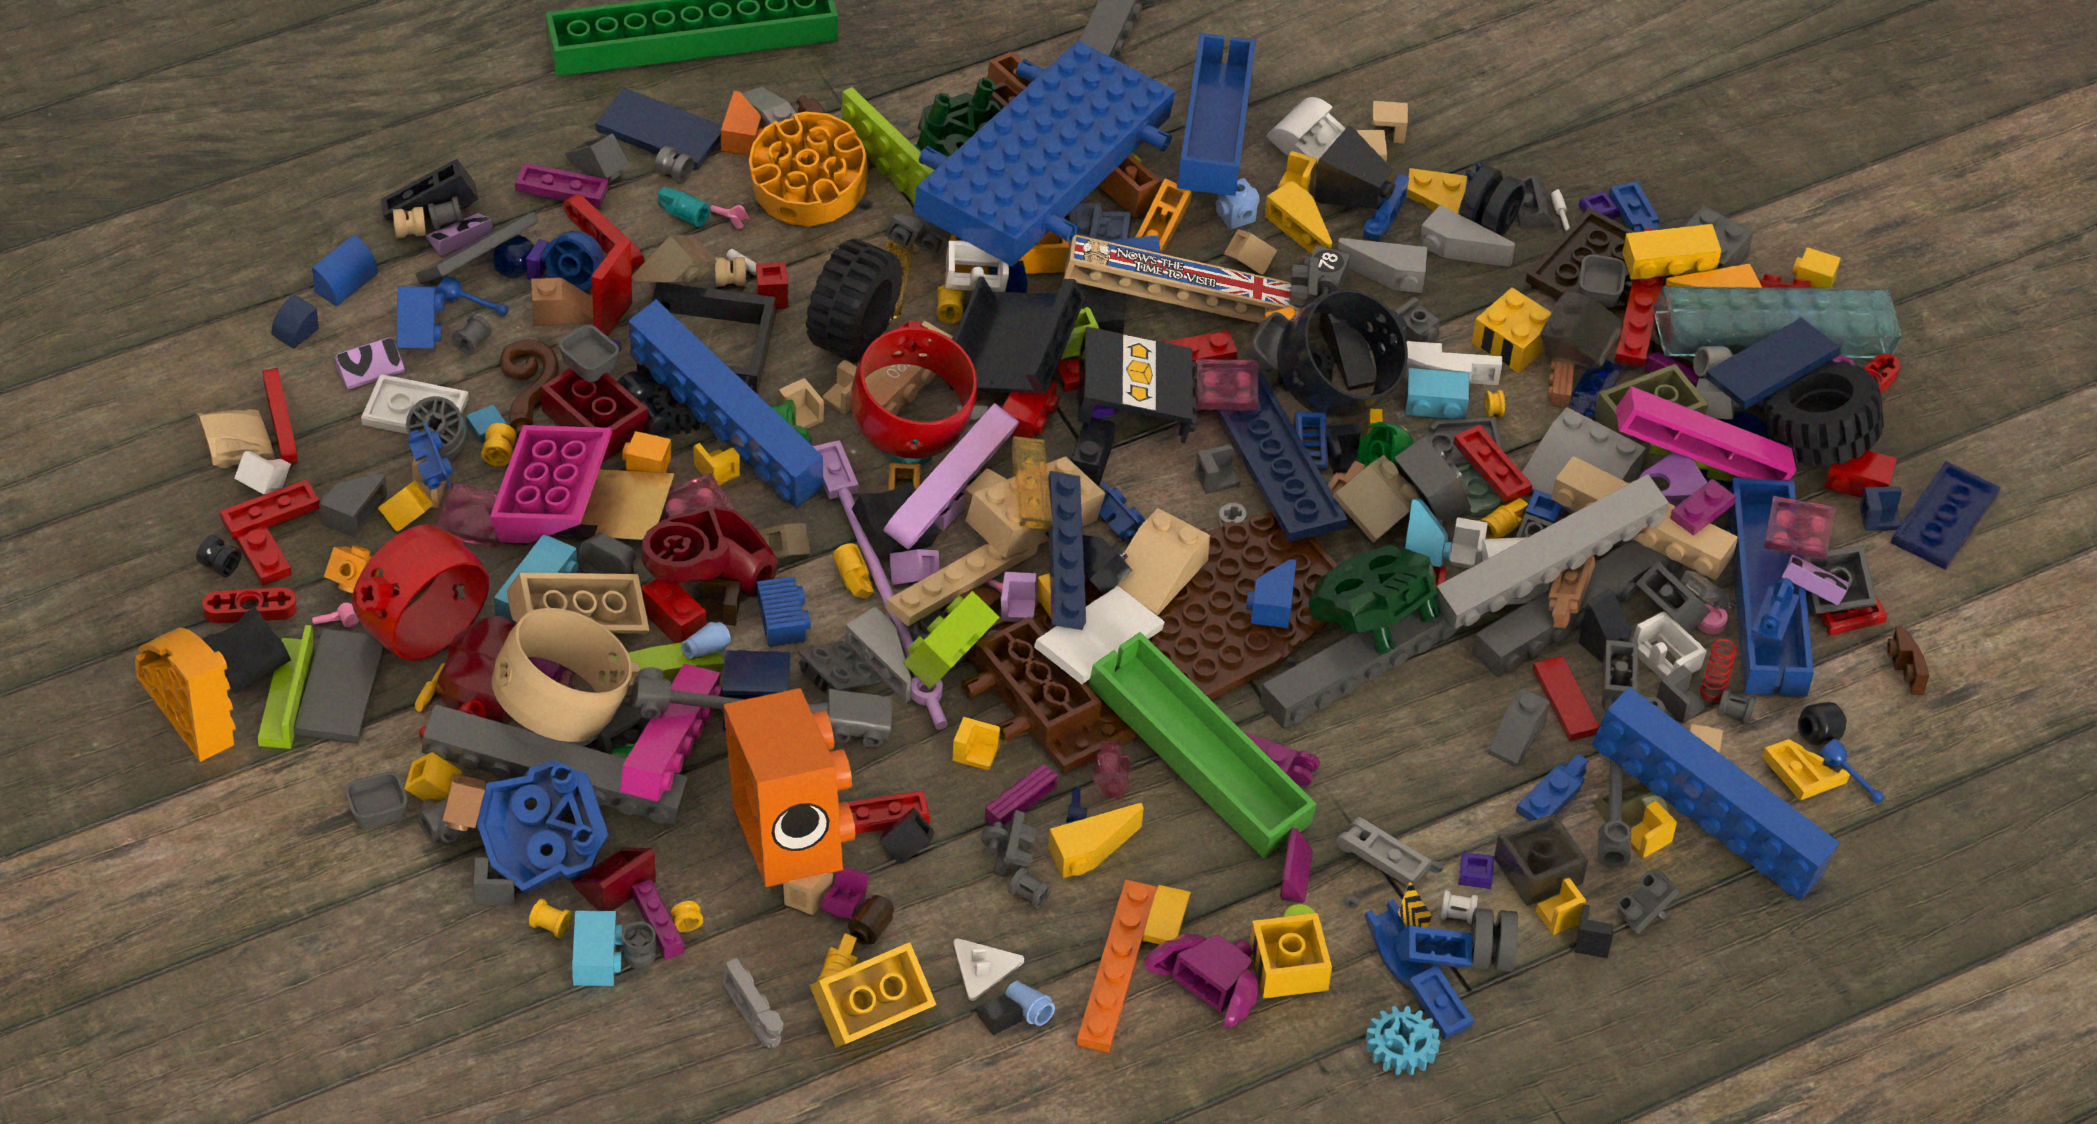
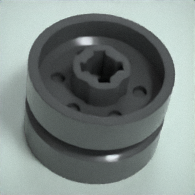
(441, 415)
(1494, 939)

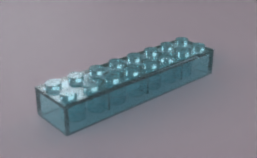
(1738, 317)

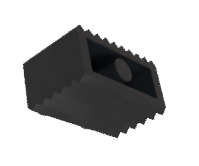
(1094, 448)

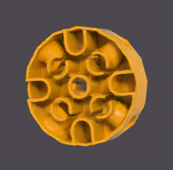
(808, 169)

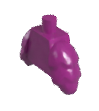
(1210, 970)

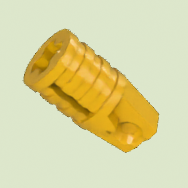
(949, 304)
(1505, 519)
(853, 570)
(840, 958)

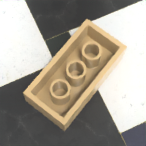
(995, 511)

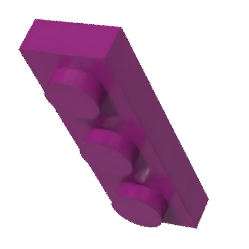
(560, 184)

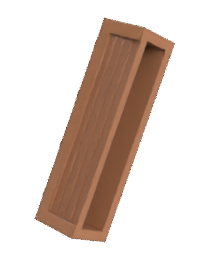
(1561, 383)

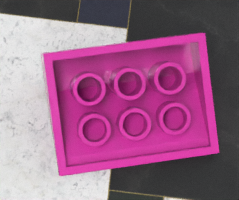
(548, 481)

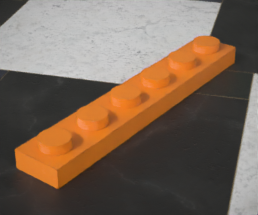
(1116, 967)

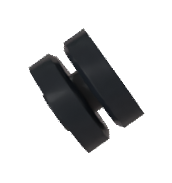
(1492, 200)

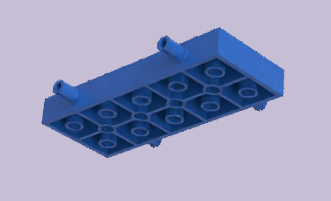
(1043, 152)

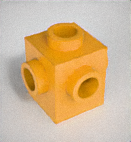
(346, 566)

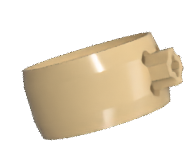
(576, 644)

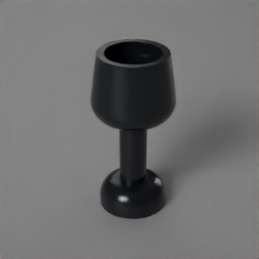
(658, 424)

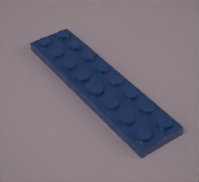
(1282, 467)

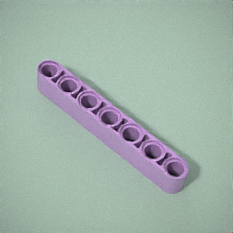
(951, 476)

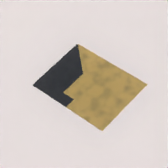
(623, 504)

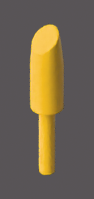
(428, 691)

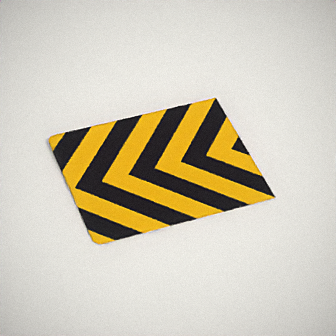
(1413, 909)

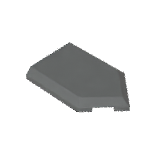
(1443, 434)

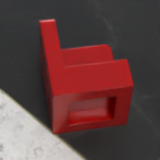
(773, 282)

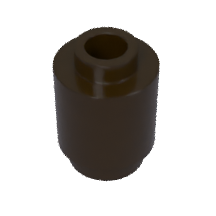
(871, 919)

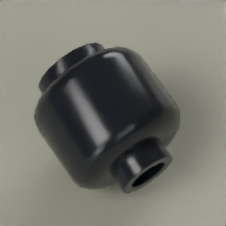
(1822, 723)

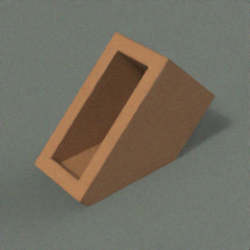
(559, 303)
(463, 802)

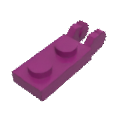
(1289, 760)

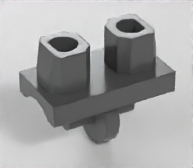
(1312, 285)
(1007, 841)
(1648, 900)

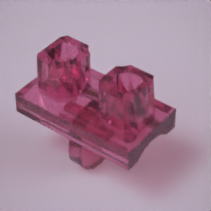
(1112, 770)

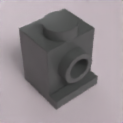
(1421, 324)

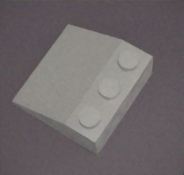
(1587, 440)

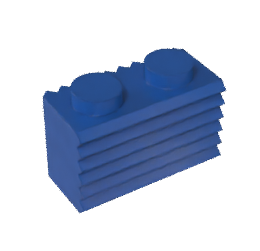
(782, 611)

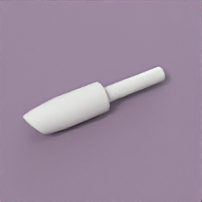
(1560, 208)

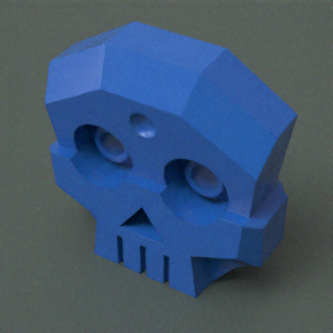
(517, 835)

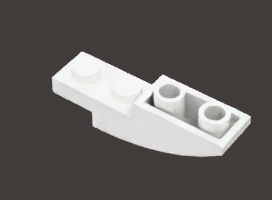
(1481, 368)

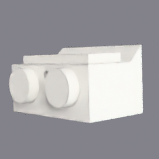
(966, 254)
(1671, 638)

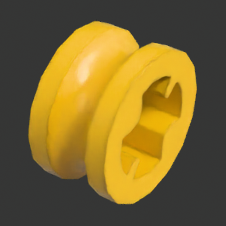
(1494, 403)
(687, 916)

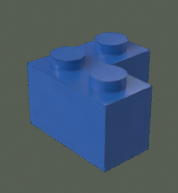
(417, 316)

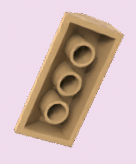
(606, 598)

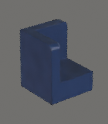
(1880, 508)

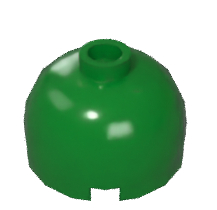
(1383, 440)

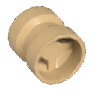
(409, 222)
(723, 274)

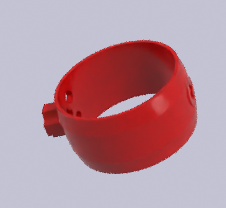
(944, 358)
(438, 615)

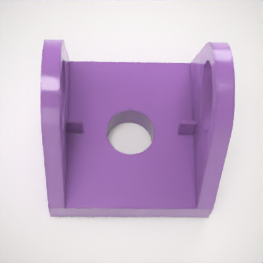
(1681, 474)

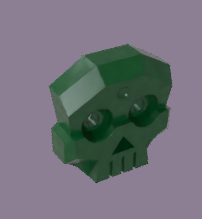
(956, 119)
(1376, 592)

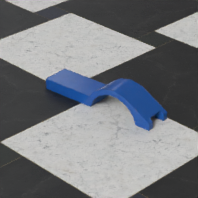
(1423, 979)

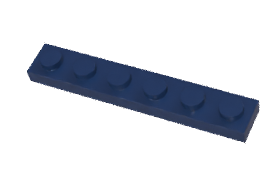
(1066, 552)

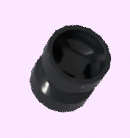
(219, 556)

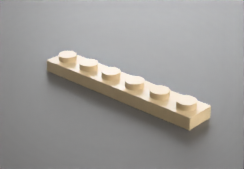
(951, 582)

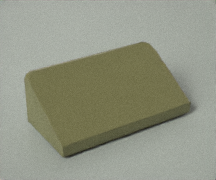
(1634, 802)

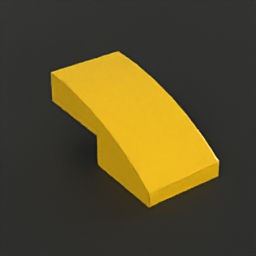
(1166, 914)

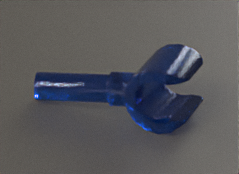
(1076, 812)

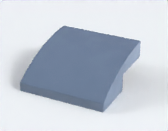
(1099, 224)

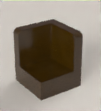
(721, 600)

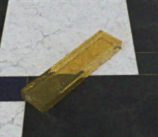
(1031, 482)

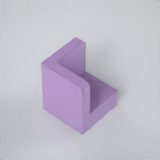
(913, 565)
(1018, 596)

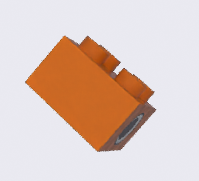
(788, 786)

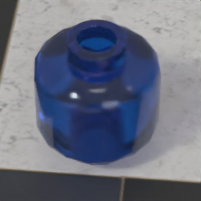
(512, 255)

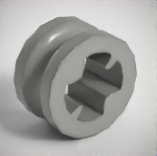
(1232, 509)

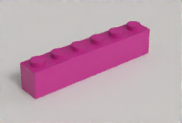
(1703, 437)
(669, 737)

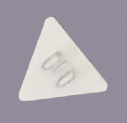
(983, 966)

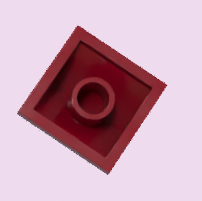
(612, 879)

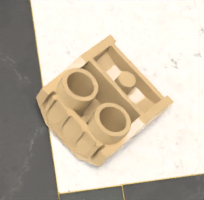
(233, 433)

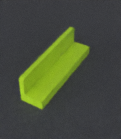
(287, 693)

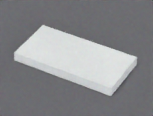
(1108, 625)

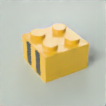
(1511, 329)
(1290, 955)

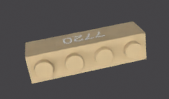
(900, 383)

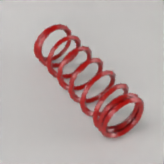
(1717, 698)

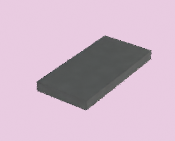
(476, 248)
(339, 686)

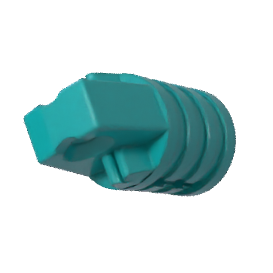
(684, 206)

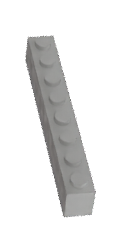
(1551, 551)

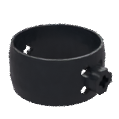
(1314, 389)

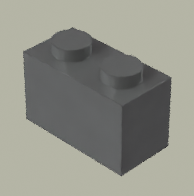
(1673, 597)

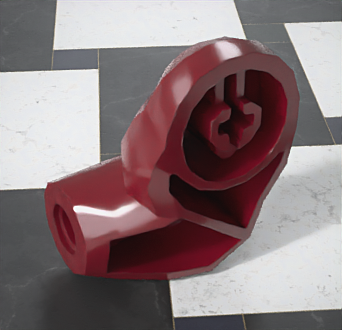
(708, 546)
(471, 667)

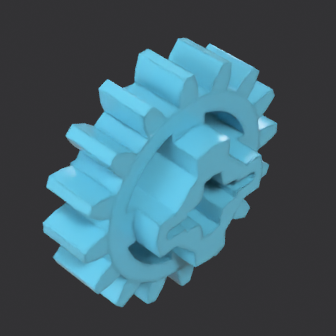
(1402, 1040)

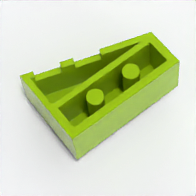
(949, 638)

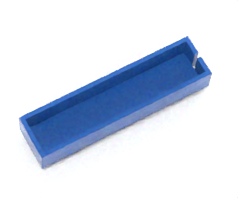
(1216, 116)
(725, 404)
(1764, 661)
(1715, 793)

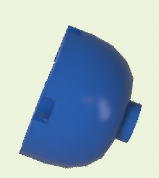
(573, 258)

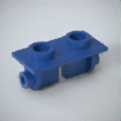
(435, 468)
(1126, 521)
(1776, 610)

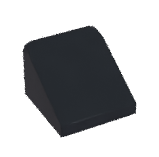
(1000, 1014)

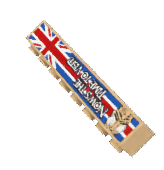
(1175, 280)

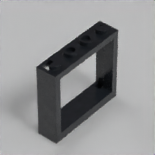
(723, 306)

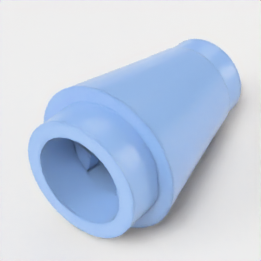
(706, 641)
(1036, 1005)

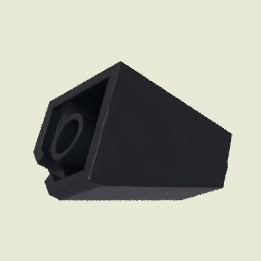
(1353, 173)

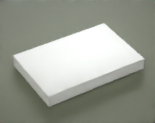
(396, 396)

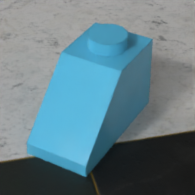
(1427, 534)

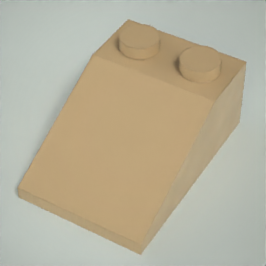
(1163, 559)

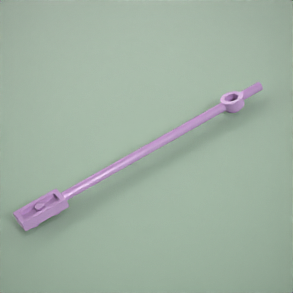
(842, 483)

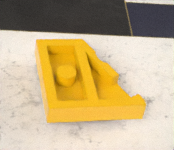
(1436, 188)
(1802, 770)

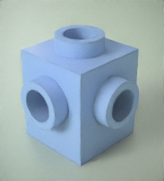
(1238, 209)

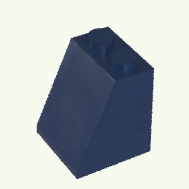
(755, 674)

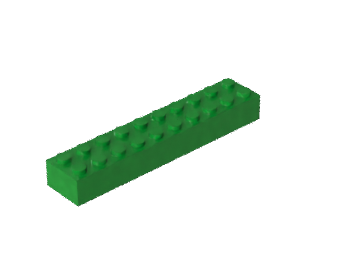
(681, 30)

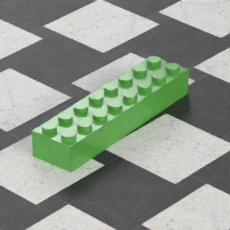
(1202, 744)

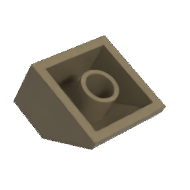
(677, 260)
(1377, 498)

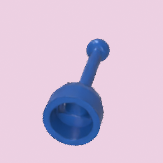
(453, 290)
(1835, 755)

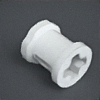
(1466, 906)

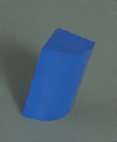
(344, 271)
(1435, 946)

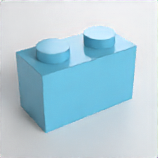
(1436, 393)
(595, 948)

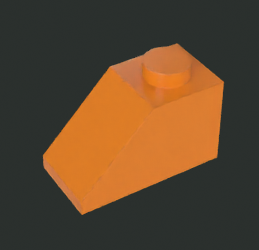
(740, 126)

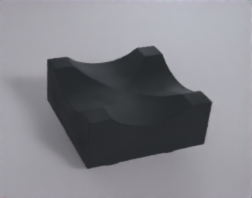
(1106, 307)
(874, 513)
(249, 650)

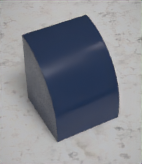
(295, 321)

